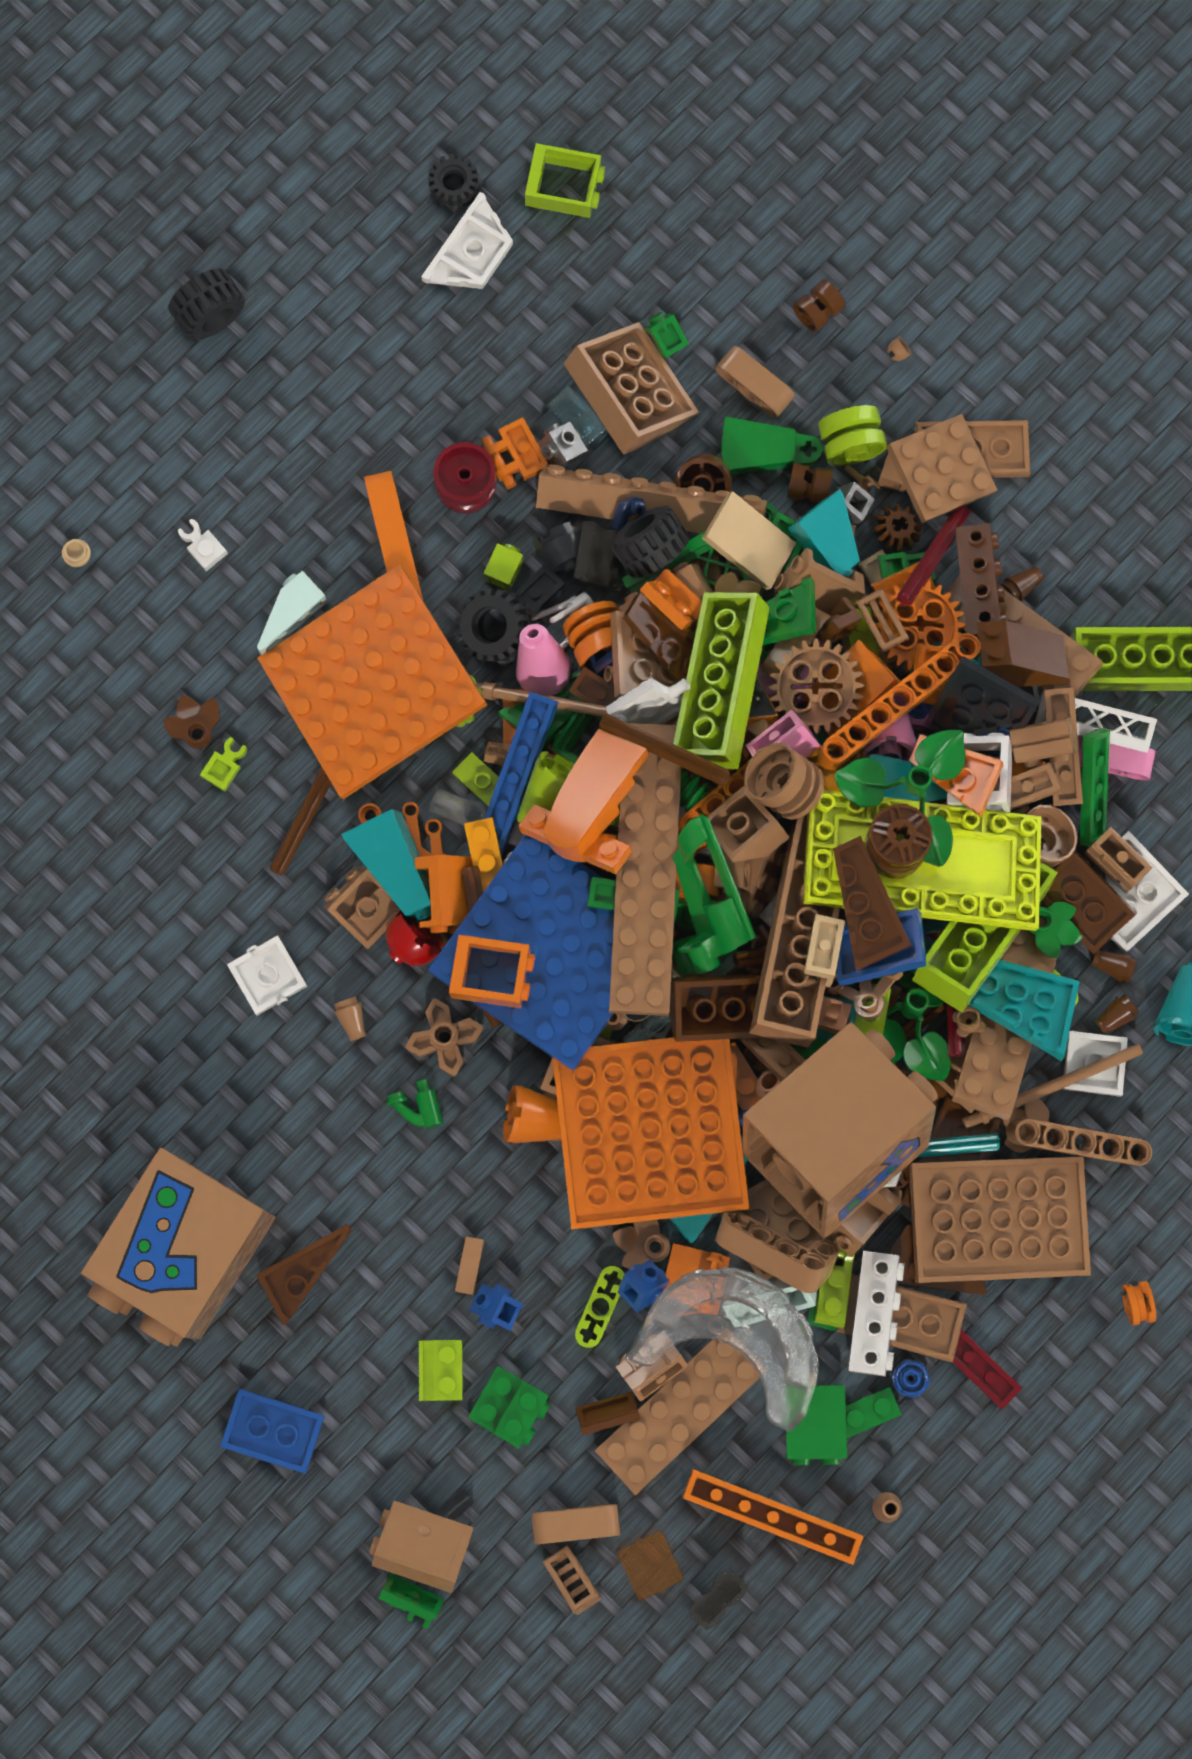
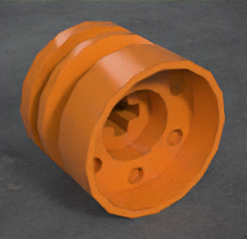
(590, 631)

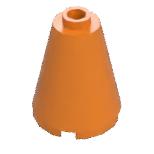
(530, 1117)

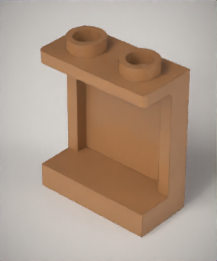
(829, 584)
(863, 1223)

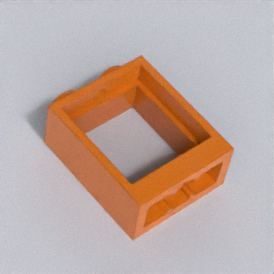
(460, 969)

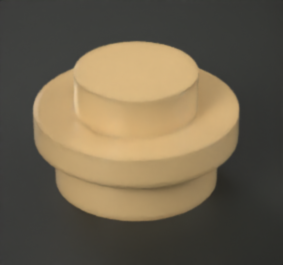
(76, 553)

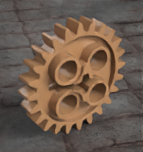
(817, 660)

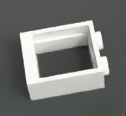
(1000, 799)

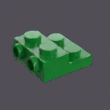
(509, 1407)

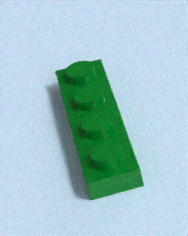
(1094, 786)

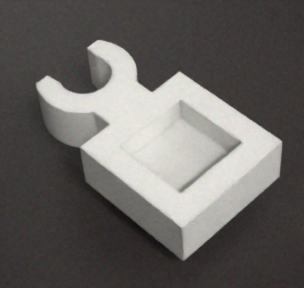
(204, 547)

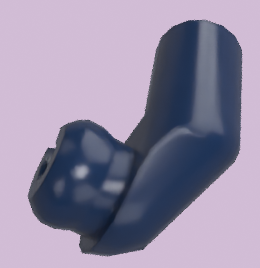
(627, 508)

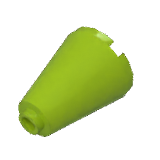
(544, 783)

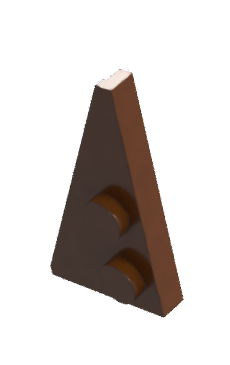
(294, 1277)

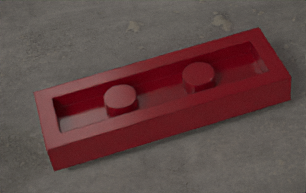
(984, 1372)

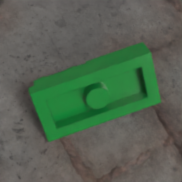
(411, 1598)

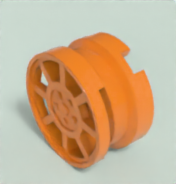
(1139, 1303)

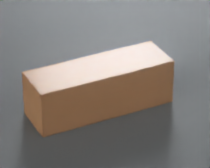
(469, 1265)

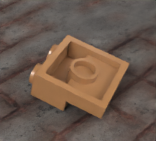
(362, 906)

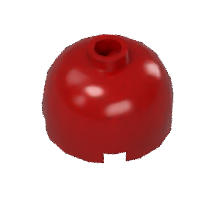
(411, 943)

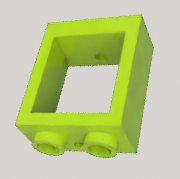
(566, 158)

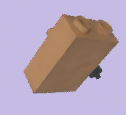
(424, 1543)

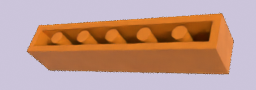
(772, 1516)

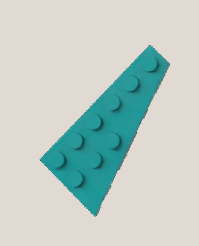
(1028, 1003)

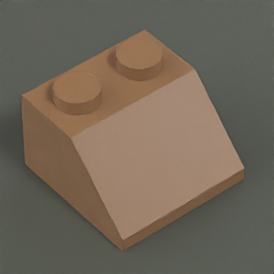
(746, 828)

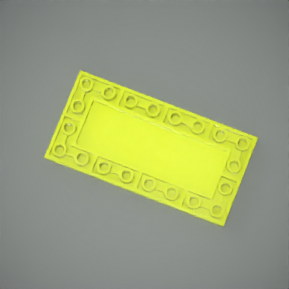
(986, 880)

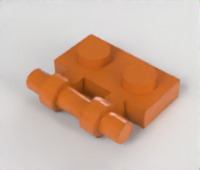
(523, 449)

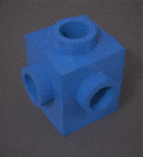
(642, 1285)
(495, 1307)

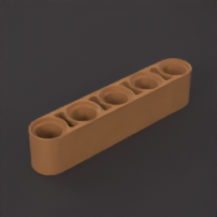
(1092, 1141)

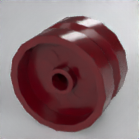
(467, 461)

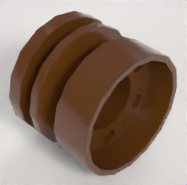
(896, 857)

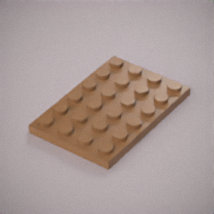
(999, 1219)

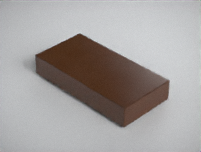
(607, 1413)

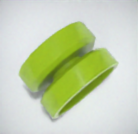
(852, 435)

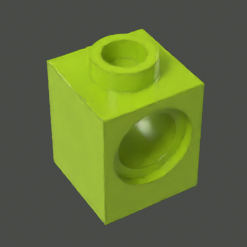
(504, 566)

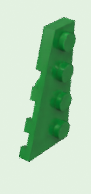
(791, 613)

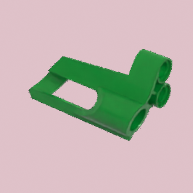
(718, 925)

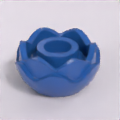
(920, 1378)

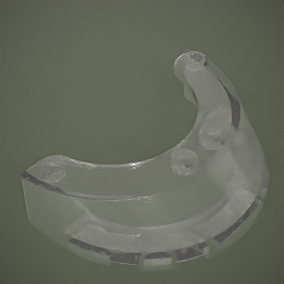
(750, 1317)

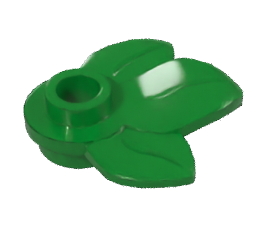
(1057, 929)

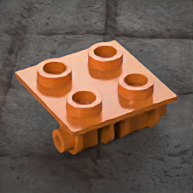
(688, 1259)

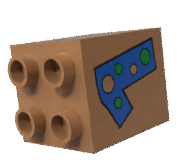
(839, 1127)
(175, 1250)

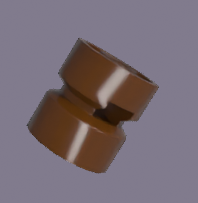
(821, 303)
(809, 484)

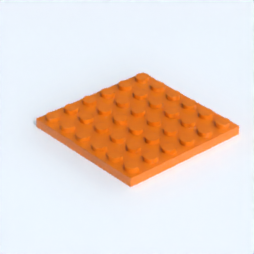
(371, 681)
(650, 1132)

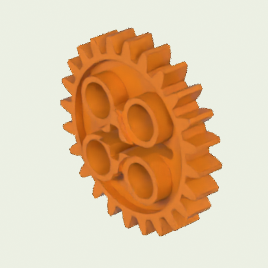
(926, 598)

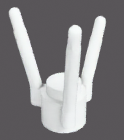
(571, 605)

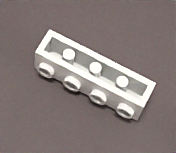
(874, 1313)

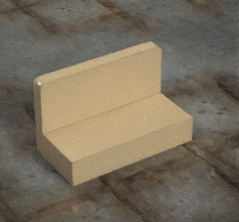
(824, 947)

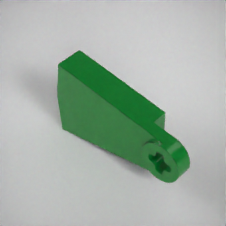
(764, 447)

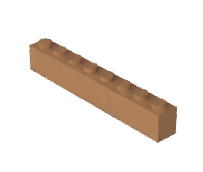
(599, 494)

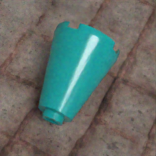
(1176, 1013)

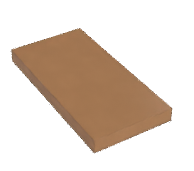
(1001, 445)
(924, 1321)

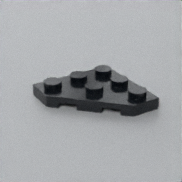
(980, 702)

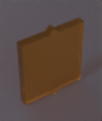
(650, 1565)

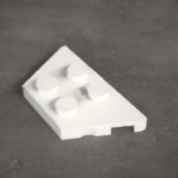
(471, 249)

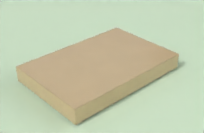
(749, 540)

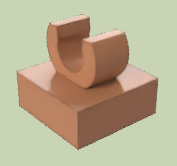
(833, 1015)

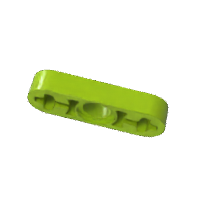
(601, 1282)

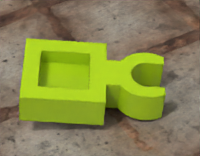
(222, 768)

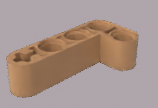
(777, 1254)

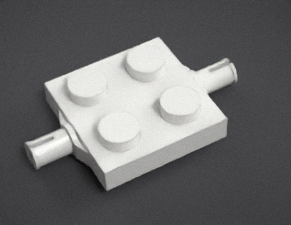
(649, 703)

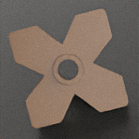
(448, 1053)

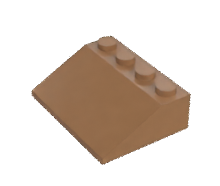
(630, 387)

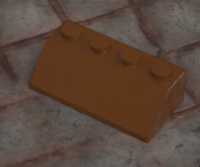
(713, 1006)

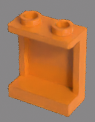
(446, 891)

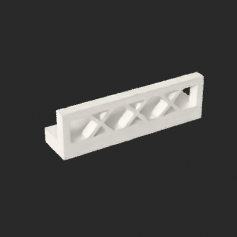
(1116, 737)

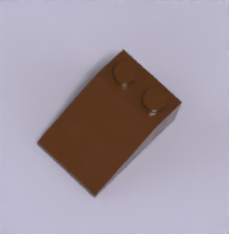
(1022, 653)

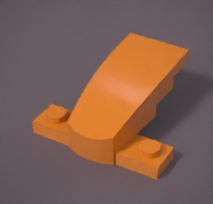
(590, 804)

